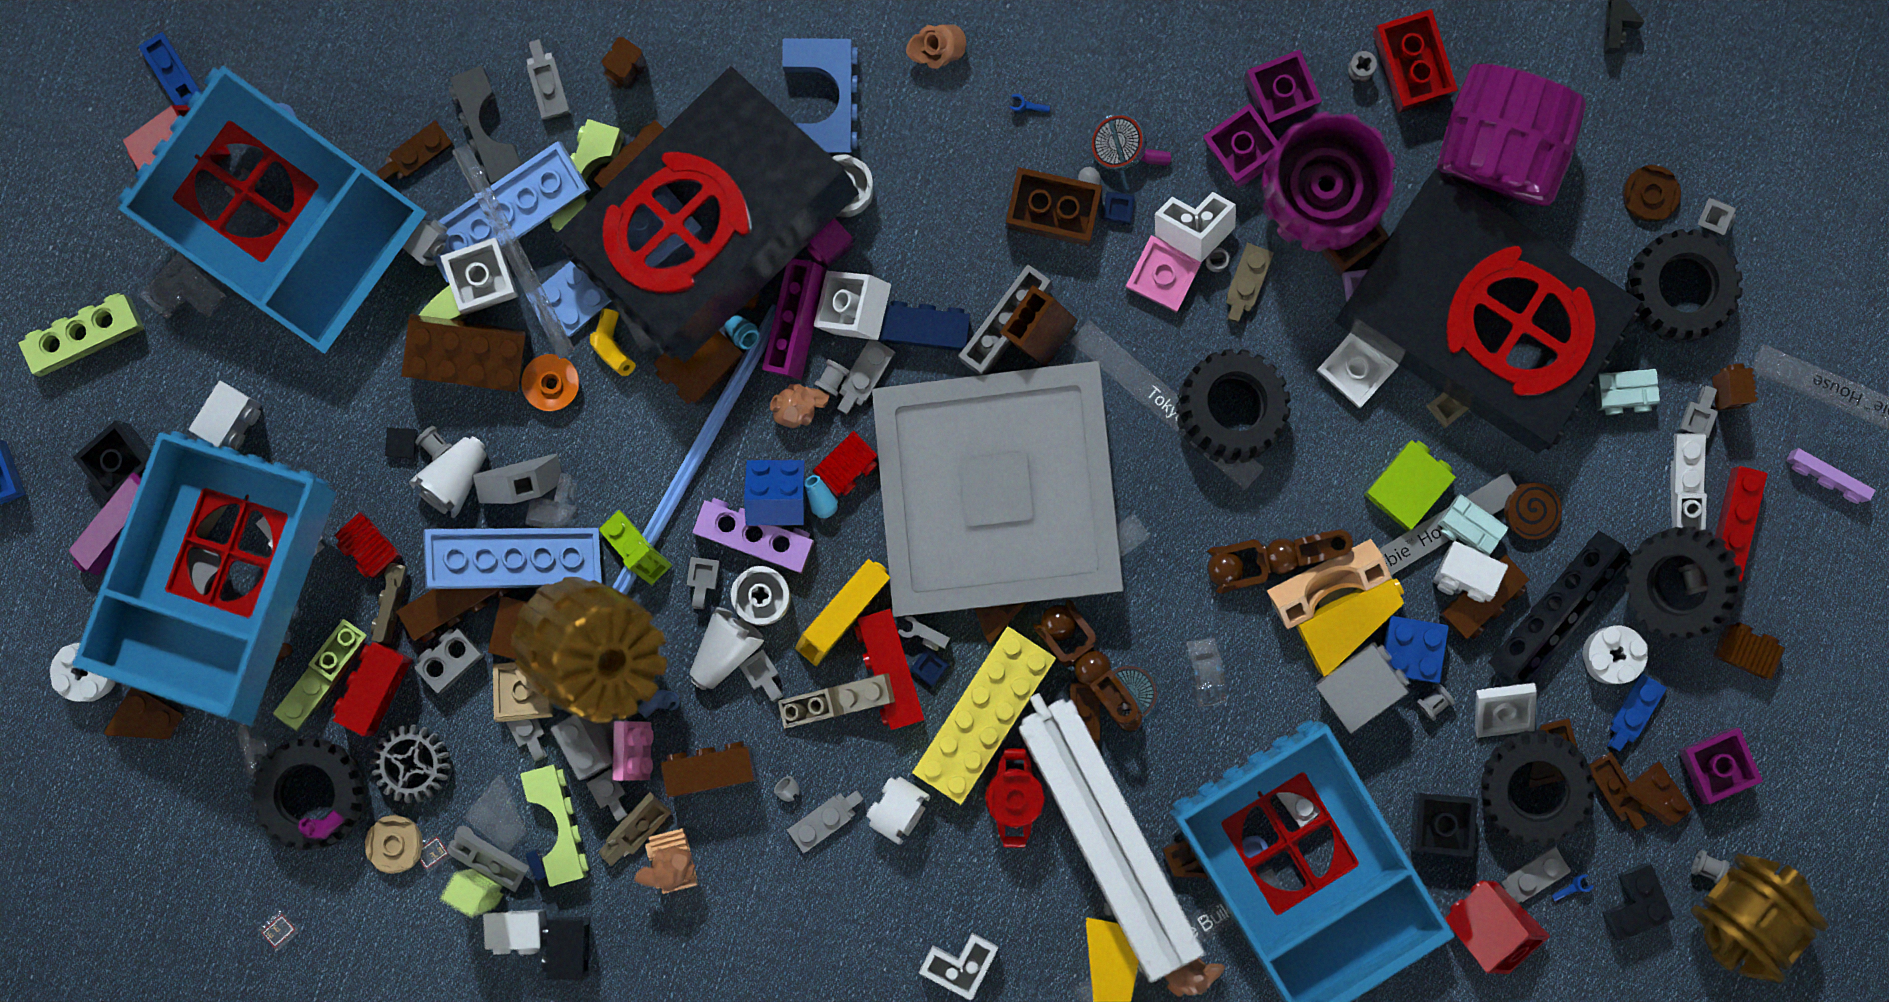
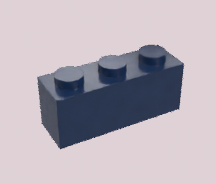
(925, 326)

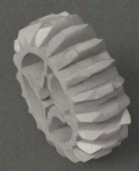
(406, 776)

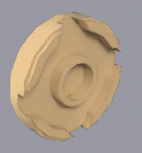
(393, 844)

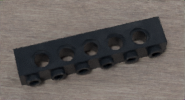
(1561, 609)

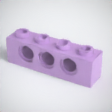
(709, 528)

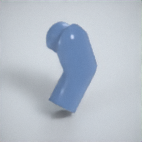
(661, 699)

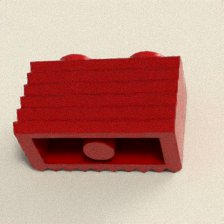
(846, 464)
(367, 546)

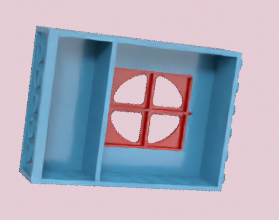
(325, 249)
(149, 616)
(1340, 928)

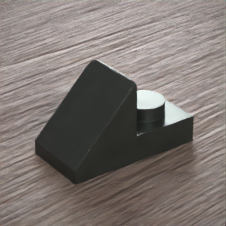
(1619, 15)

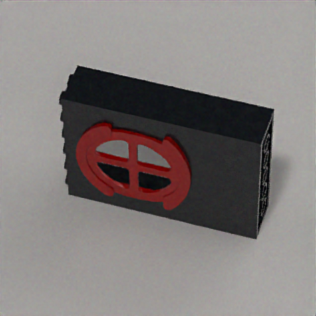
(772, 198)
(1423, 297)

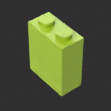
(1410, 484)

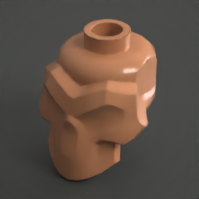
(937, 45)
(797, 405)
(667, 869)
(1193, 977)

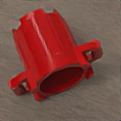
(1014, 798)

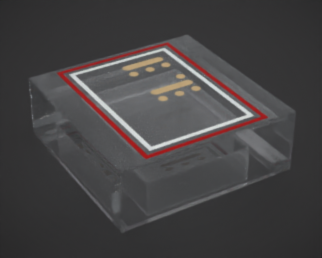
(433, 853)
(279, 930)

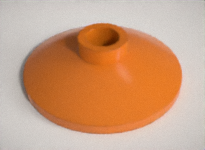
(535, 382)

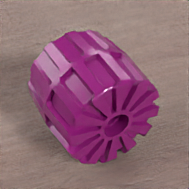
(1511, 134)
(1345, 155)

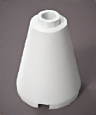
(450, 476)
(723, 648)

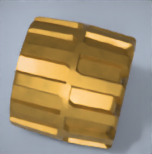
(588, 649)

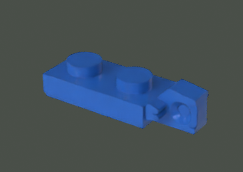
(1635, 711)

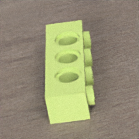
(124, 324)
(472, 892)

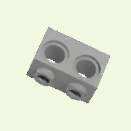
(453, 666)

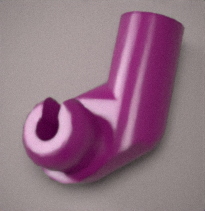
(1156, 157)
(320, 828)

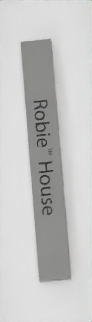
(1427, 535)

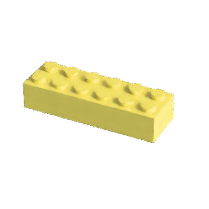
(984, 715)

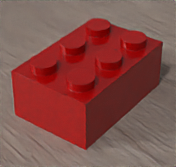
(1415, 61)
(371, 689)

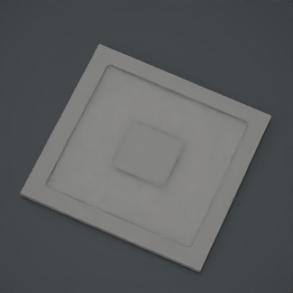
(997, 489)

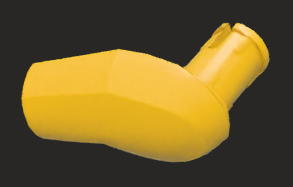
(606, 347)

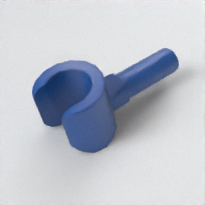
(1027, 105)
(1574, 887)

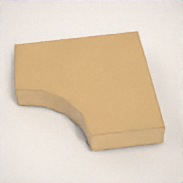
(516, 697)

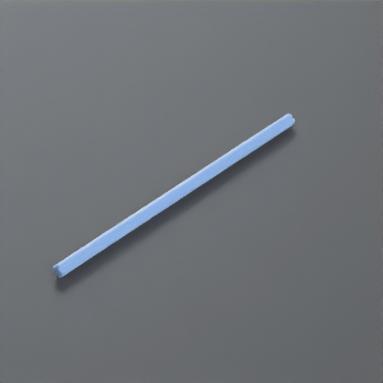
(700, 446)

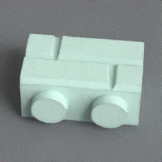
(1626, 390)
(1472, 526)

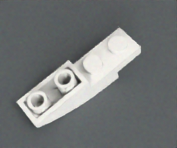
(1687, 481)

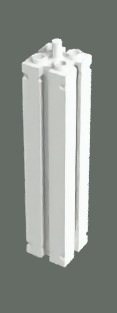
(1109, 838)

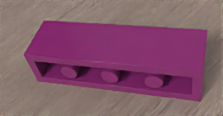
(794, 319)

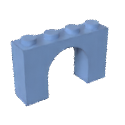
(834, 60)

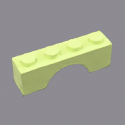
(596, 146)
(565, 860)

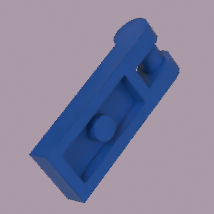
(169, 68)

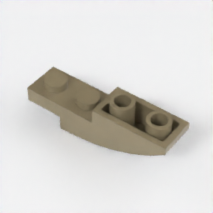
(836, 701)

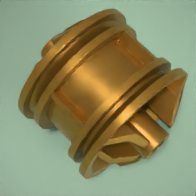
(1759, 918)

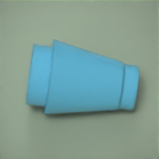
(742, 332)
(821, 499)

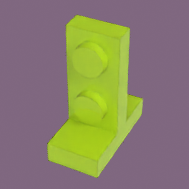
(634, 548)

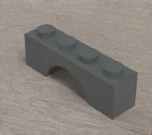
(474, 94)

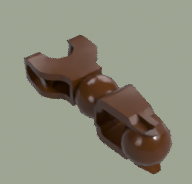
(1279, 556)
(1090, 665)

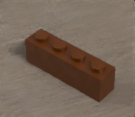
(444, 607)

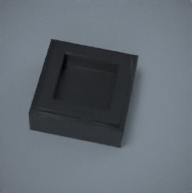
(400, 442)

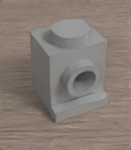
(1717, 216)
(427, 241)

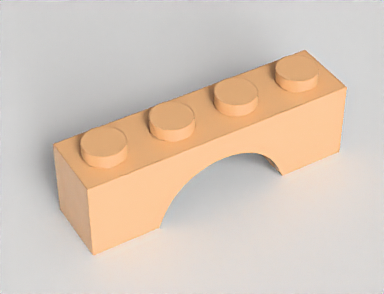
(1297, 597)

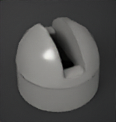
(1089, 175)
(1217, 255)
(787, 788)

